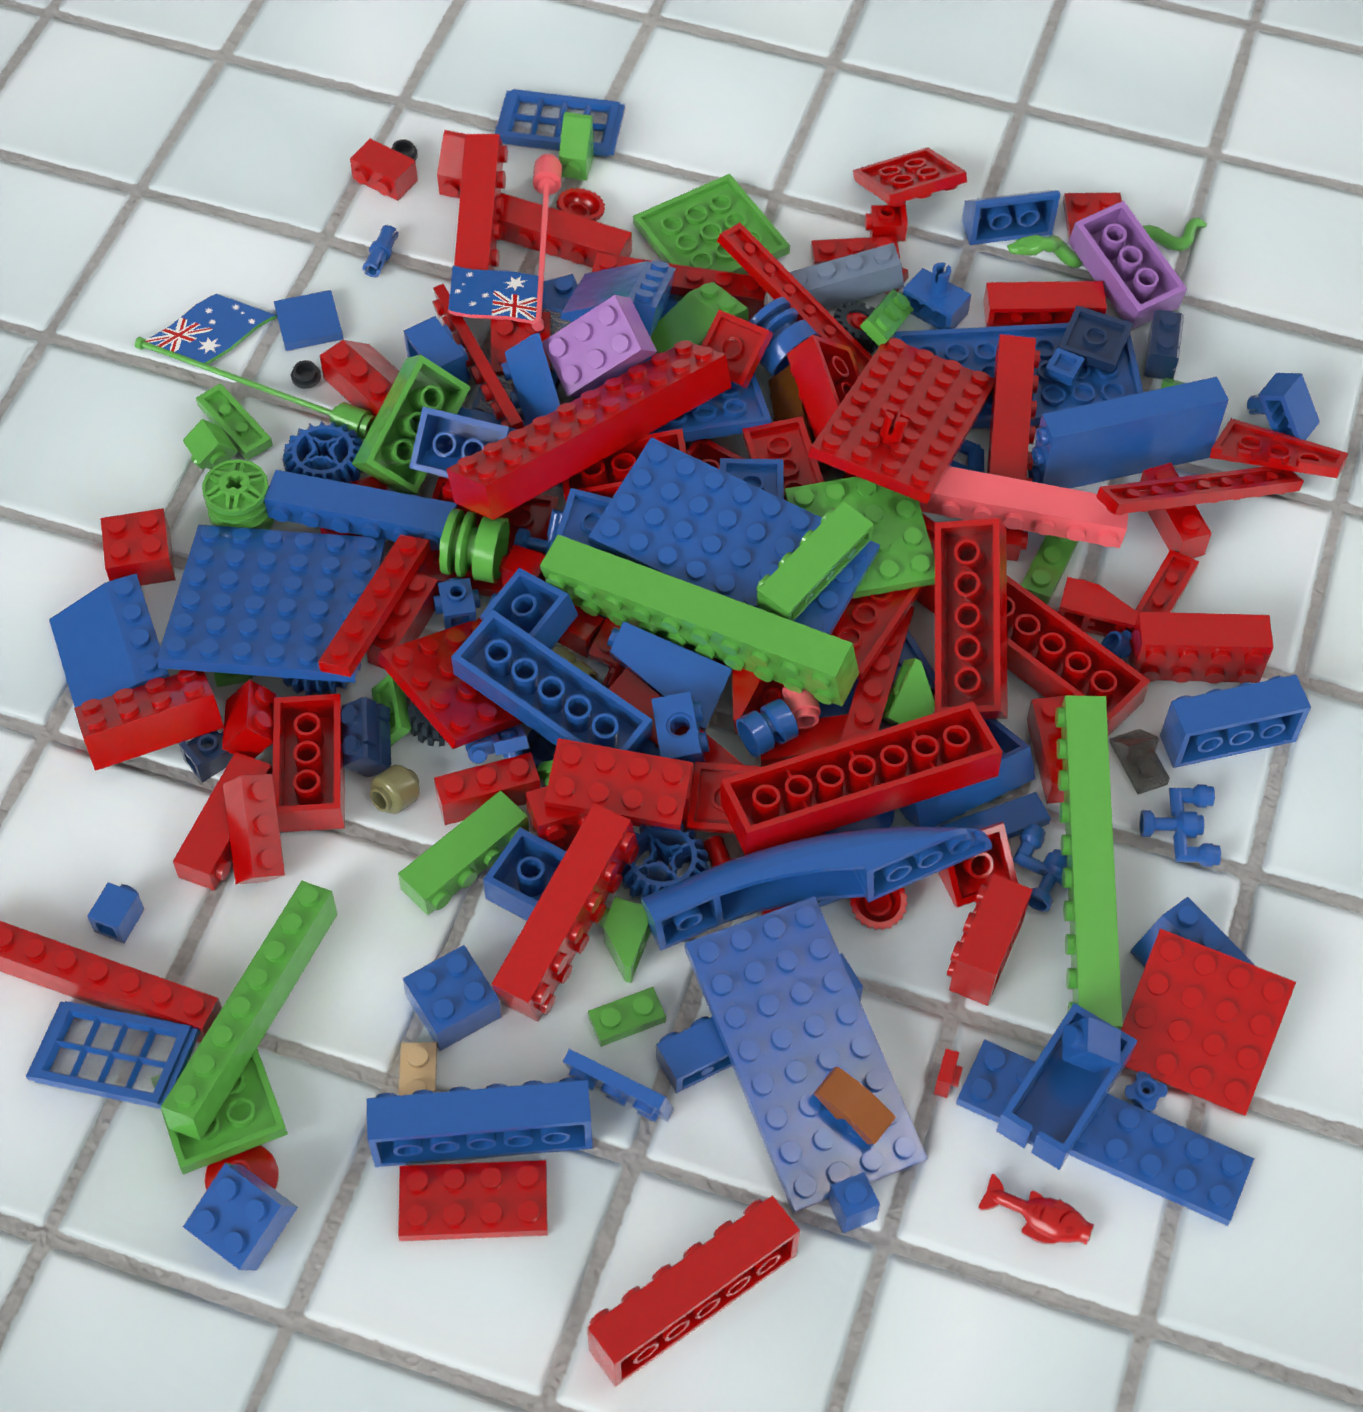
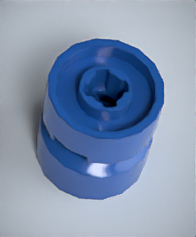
(764, 729)

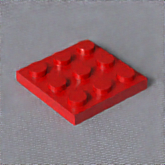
(910, 176)

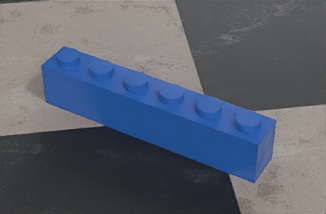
(355, 508)
(699, 1050)

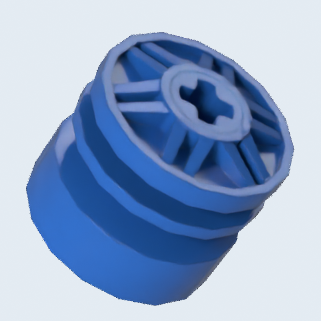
(787, 334)

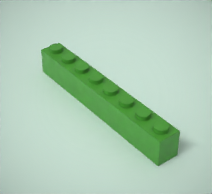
(249, 1011)

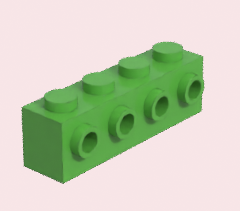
(815, 562)
(462, 854)

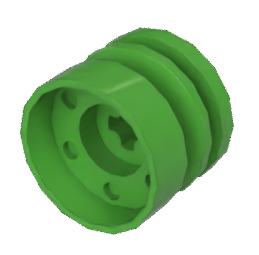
(236, 495)
(468, 545)

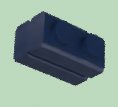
(1163, 344)
(366, 737)

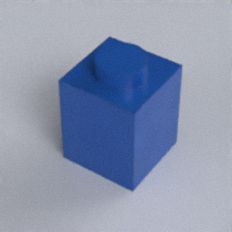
(116, 912)
(1091, 1045)
(853, 1202)

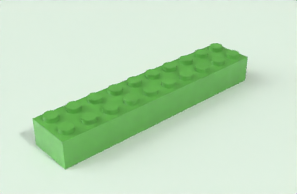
(703, 621)

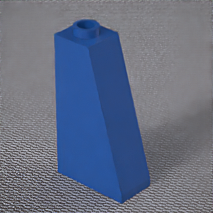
(669, 667)

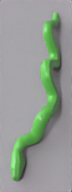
(1035, 244)

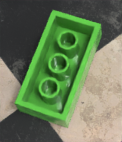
(392, 436)

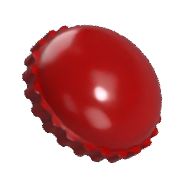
(581, 203)
(881, 912)

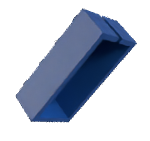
(1059, 1098)

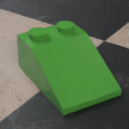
(694, 315)

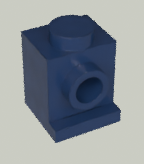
(205, 755)

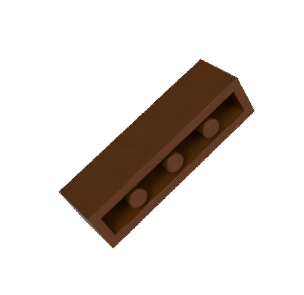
(788, 405)

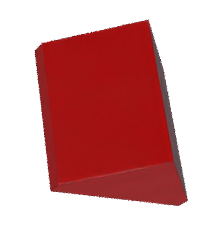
(966, 877)

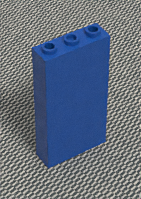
(1128, 434)

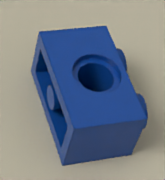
(675, 712)

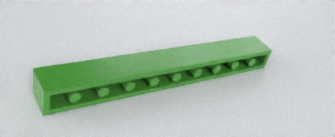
(1090, 858)

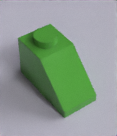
(576, 146)
(909, 695)
(625, 935)

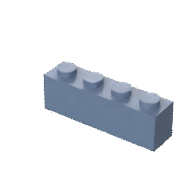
(853, 276)

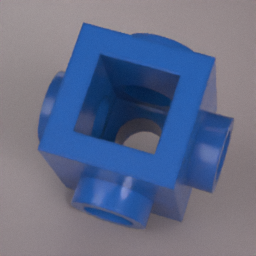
(456, 602)

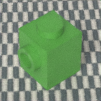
(209, 445)

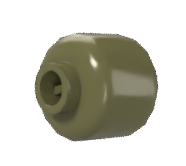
(394, 789)

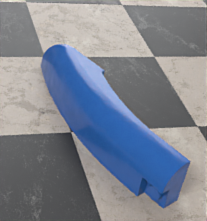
(823, 866)

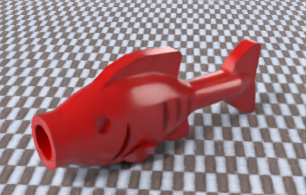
(1047, 1218)

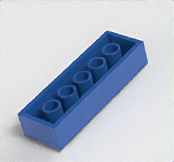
(546, 688)
(479, 1122)

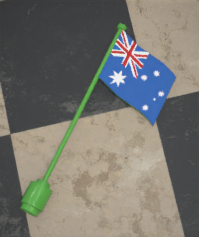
(217, 328)

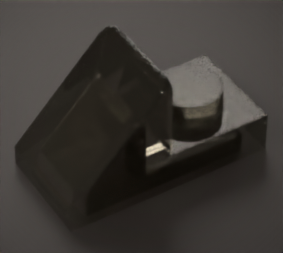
(1140, 760)

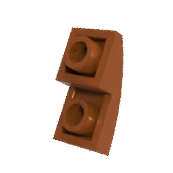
(855, 1104)

